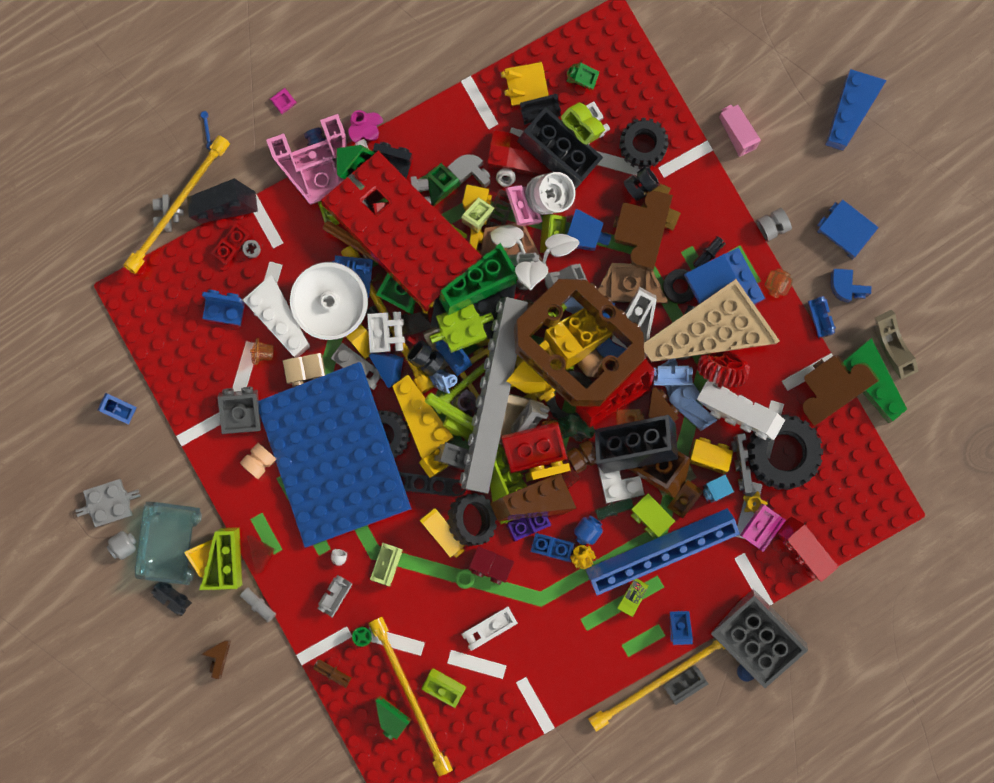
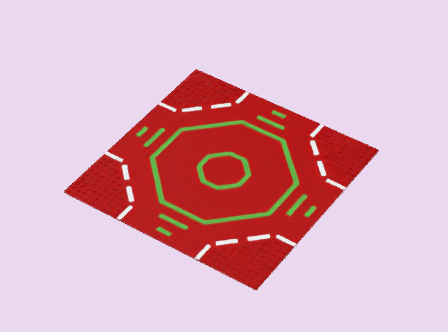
(567, 640)

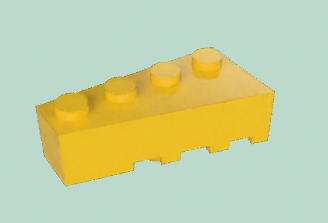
(421, 418)

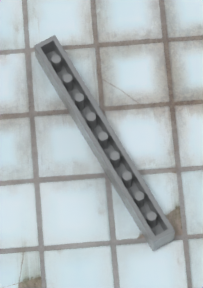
(493, 398)

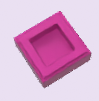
(283, 101)

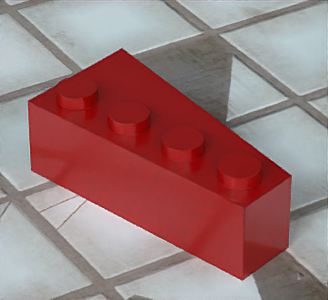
(632, 388)

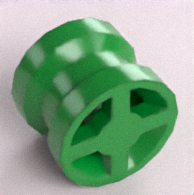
(359, 636)

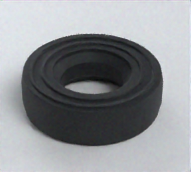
(669, 291)

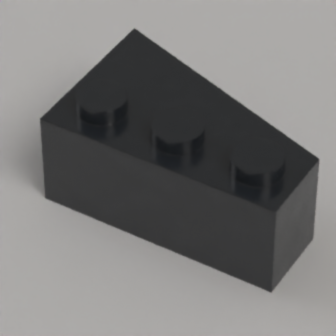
(222, 202)

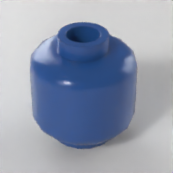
(588, 530)

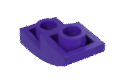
(526, 526)

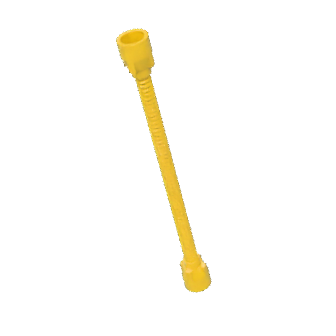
(136, 260)
(422, 380)
(601, 718)
(441, 762)

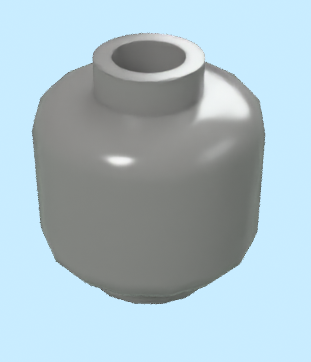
(121, 545)

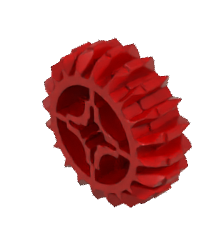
(723, 369)

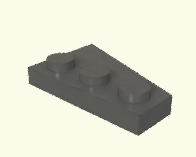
(745, 481)

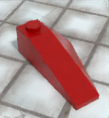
(508, 153)

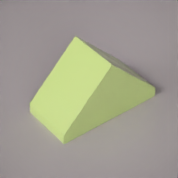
(477, 214)

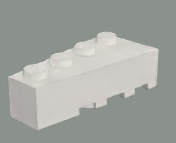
(276, 314)
(740, 411)

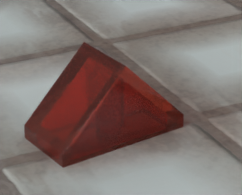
(260, 553)

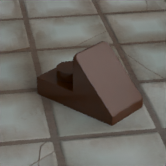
(685, 499)
(220, 653)

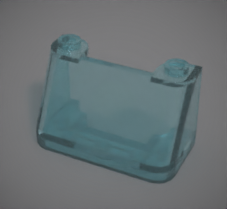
(163, 540)

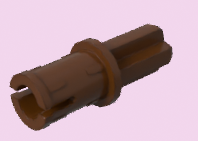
(332, 673)

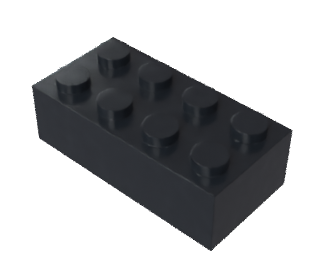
(559, 147)
(636, 444)

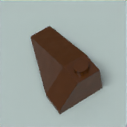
(667, 475)

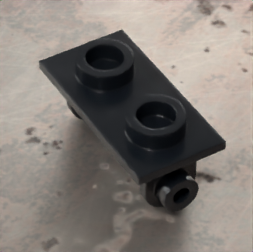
(178, 602)

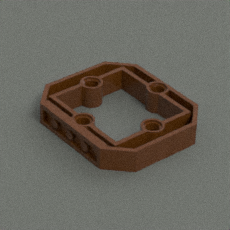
(595, 303)

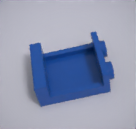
(847, 228)

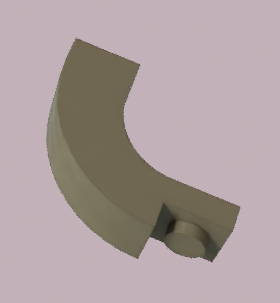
(893, 345)

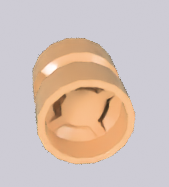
(258, 460)

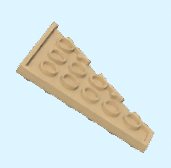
(716, 325)

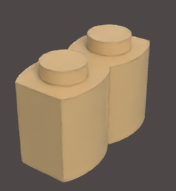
(304, 369)

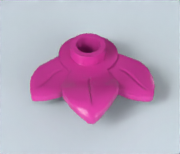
(366, 128)

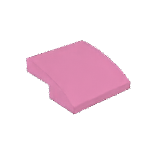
(523, 213)

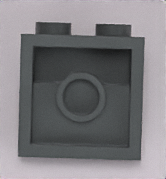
(239, 410)

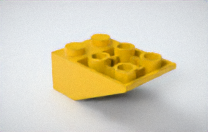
(576, 337)

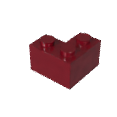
(491, 564)

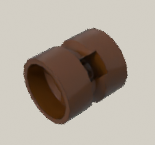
(582, 456)

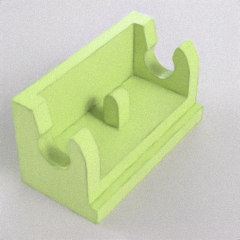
(386, 564)

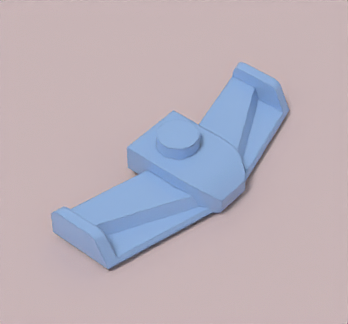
(685, 401)

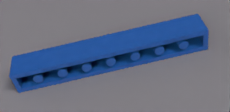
(662, 551)

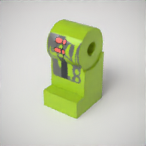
(633, 597)

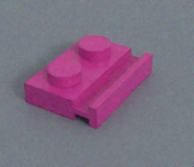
(762, 527)

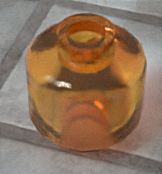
(778, 282)

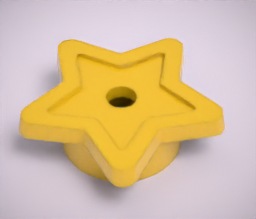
(749, 502)

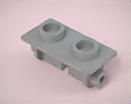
(330, 603)

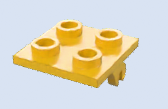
(525, 83)

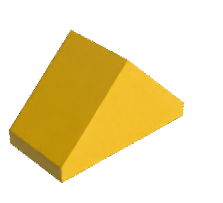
(360, 341)

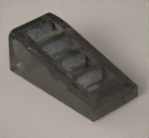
(501, 193)

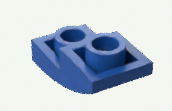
(552, 547)

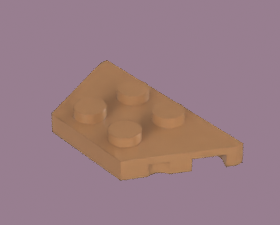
(625, 279)

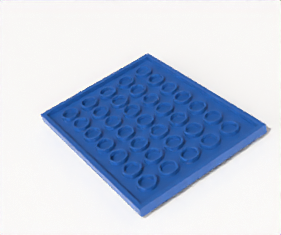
(333, 455)

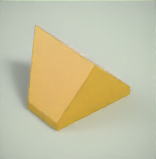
(527, 379)
(199, 557)

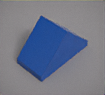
(388, 366)
(116, 408)

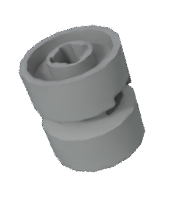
(774, 224)

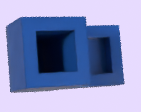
(842, 286)

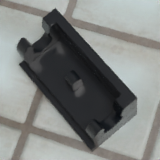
(532, 108)

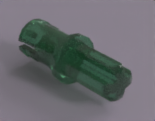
(614, 509)

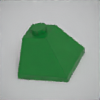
(391, 719)

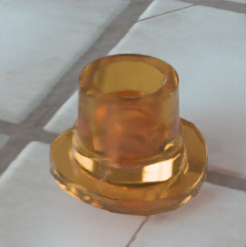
(261, 351)

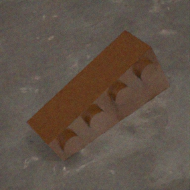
(539, 499)

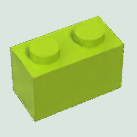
(652, 516)

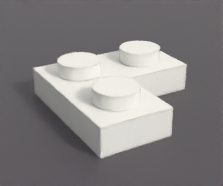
(618, 489)

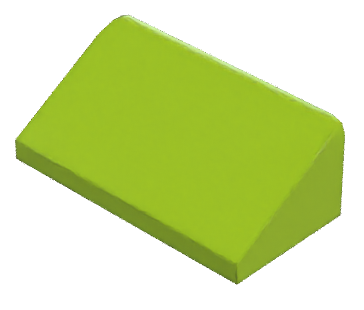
(551, 225)
(443, 688)

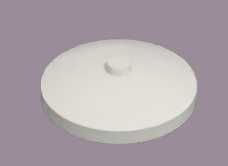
(328, 300)

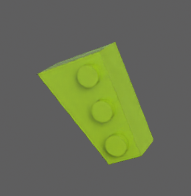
(224, 561)

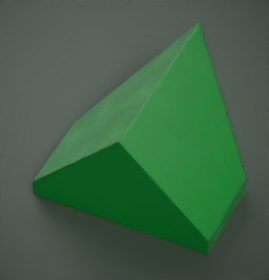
(441, 183)

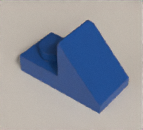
(680, 628)

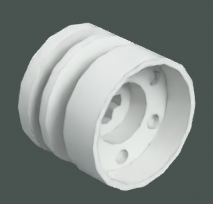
(550, 193)

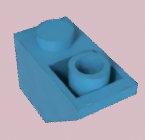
(717, 489)

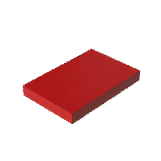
(534, 447)

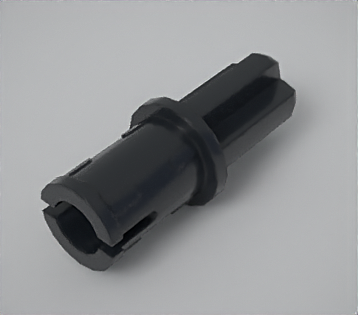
(709, 252)

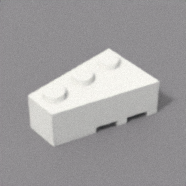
(641, 312)

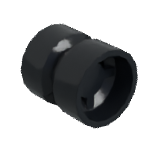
(646, 178)
(425, 358)

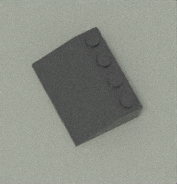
(759, 639)

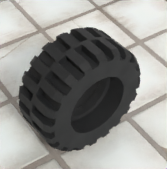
(802, 472)

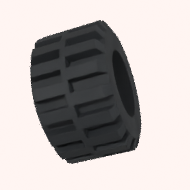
(647, 128)
(400, 430)

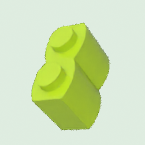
(582, 123)

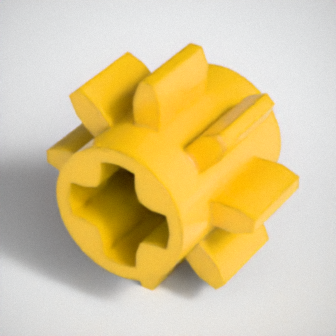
(583, 557)

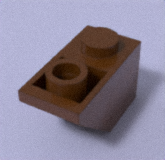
(659, 407)

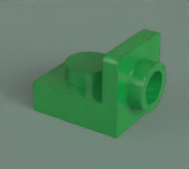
(582, 75)

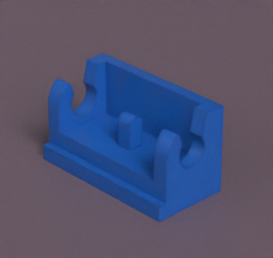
(456, 360)

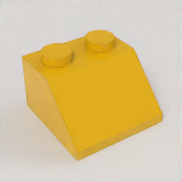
(711, 456)

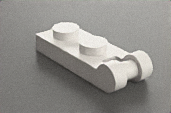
(490, 628)

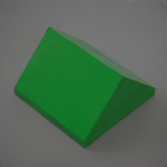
(351, 158)

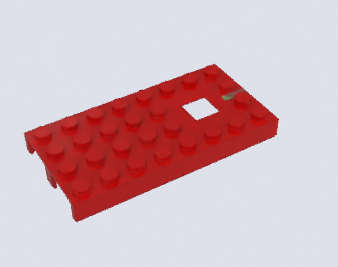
(405, 235)

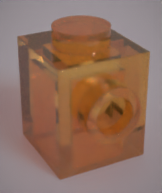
(627, 416)

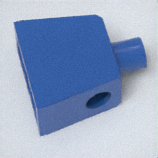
(587, 231)

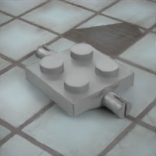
(108, 503)

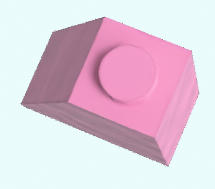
(739, 130)

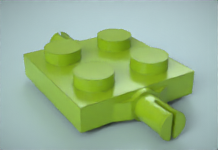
(461, 328)

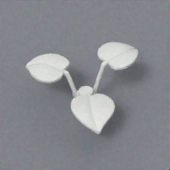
(533, 272)

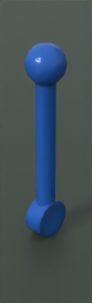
(204, 115)

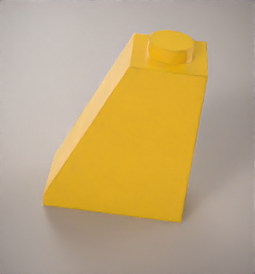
(440, 531)

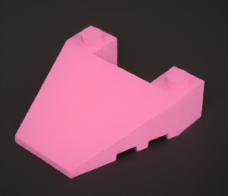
(313, 167)

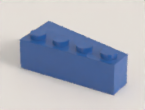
(854, 102)

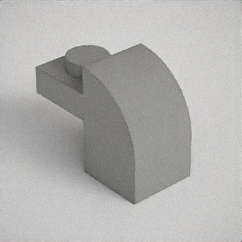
(470, 165)
(570, 272)

